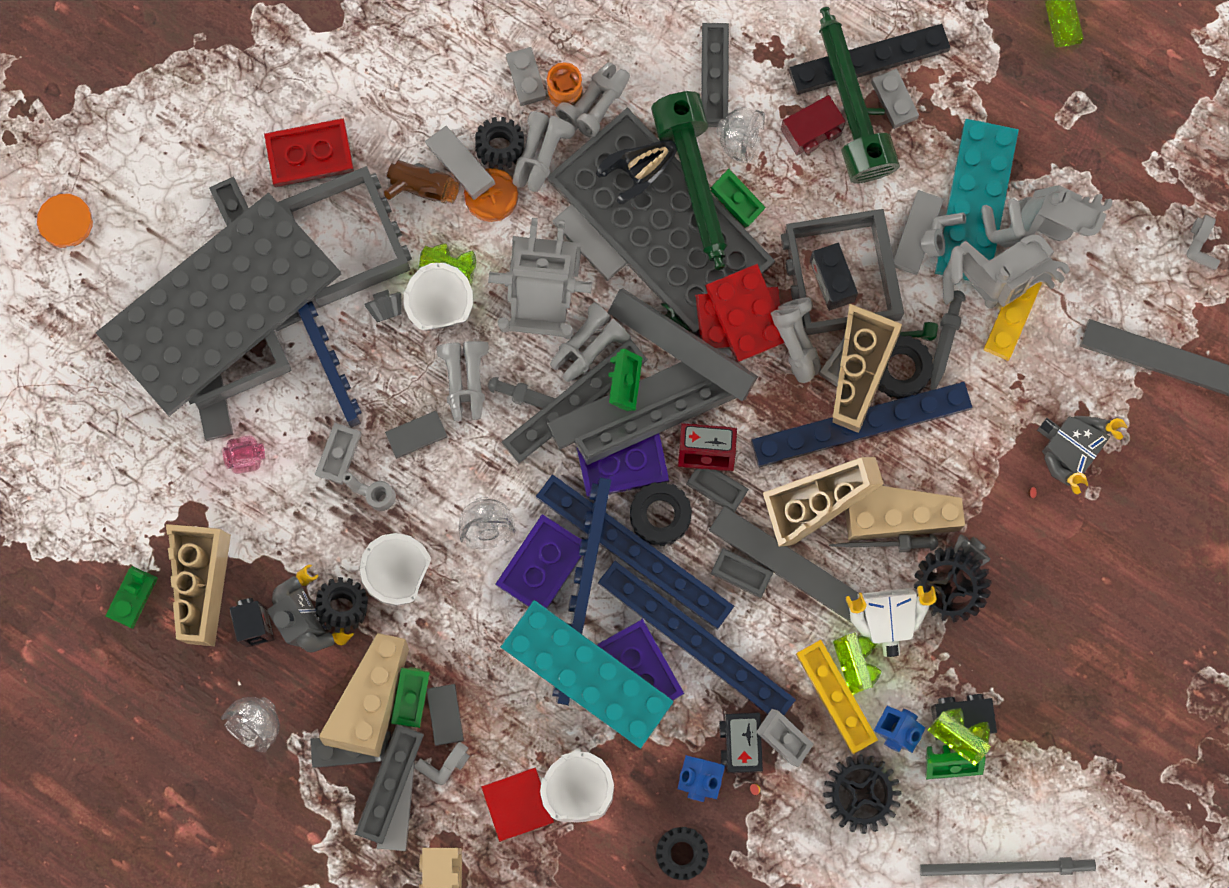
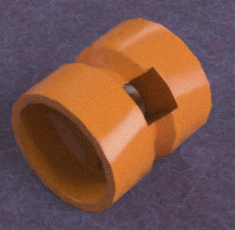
(564, 84)

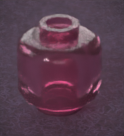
(243, 454)

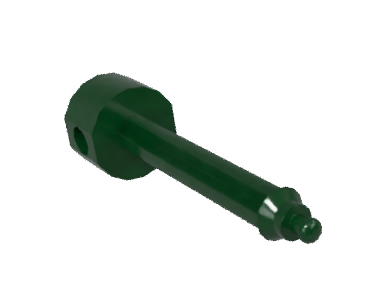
(682, 119)
(870, 154)

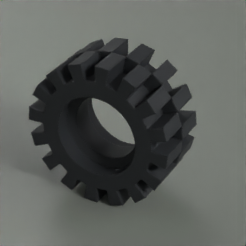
(494, 130)
(346, 591)
(699, 847)

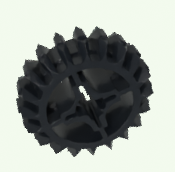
(975, 587)
(876, 773)

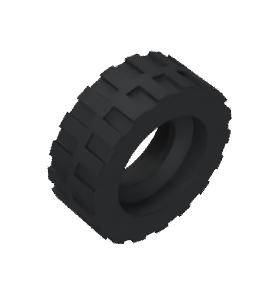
(921, 376)
(667, 493)

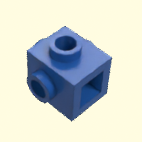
(899, 729)
(700, 778)

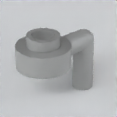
(1202, 230)
(933, 240)
(372, 492)
(456, 759)

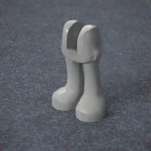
(604, 81)
(538, 170)
(789, 322)
(611, 333)
(452, 354)

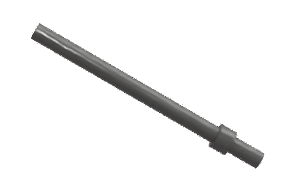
(1063, 865)

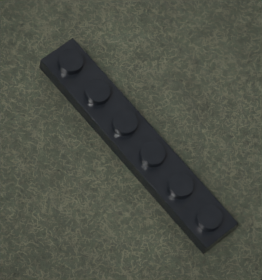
(873, 57)

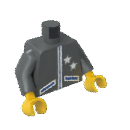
(1076, 445)
(297, 617)

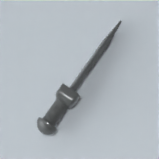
(950, 323)
(519, 393)
(904, 543)

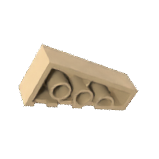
(864, 358)
(816, 499)
(902, 511)
(197, 578)
(368, 701)
(441, 868)

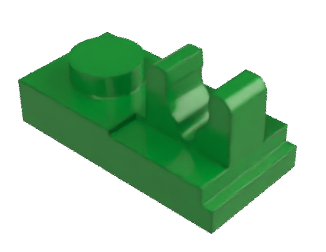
(737, 198)
(625, 380)
(131, 597)
(410, 697)
(950, 765)

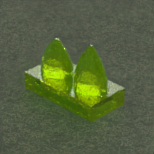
(1064, 22)
(441, 254)
(851, 654)
(968, 743)

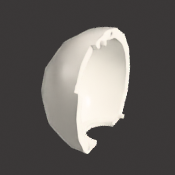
(438, 297)
(394, 568)
(577, 788)

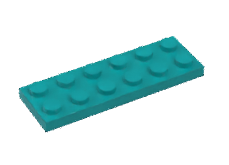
(978, 180)
(587, 674)

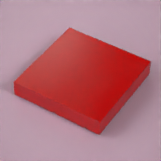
(516, 804)

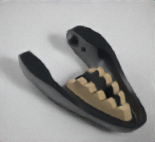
(641, 164)

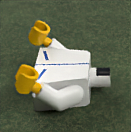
(890, 615)

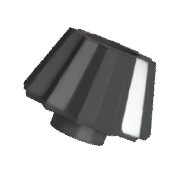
(384, 305)
(972, 545)

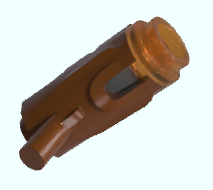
(421, 182)

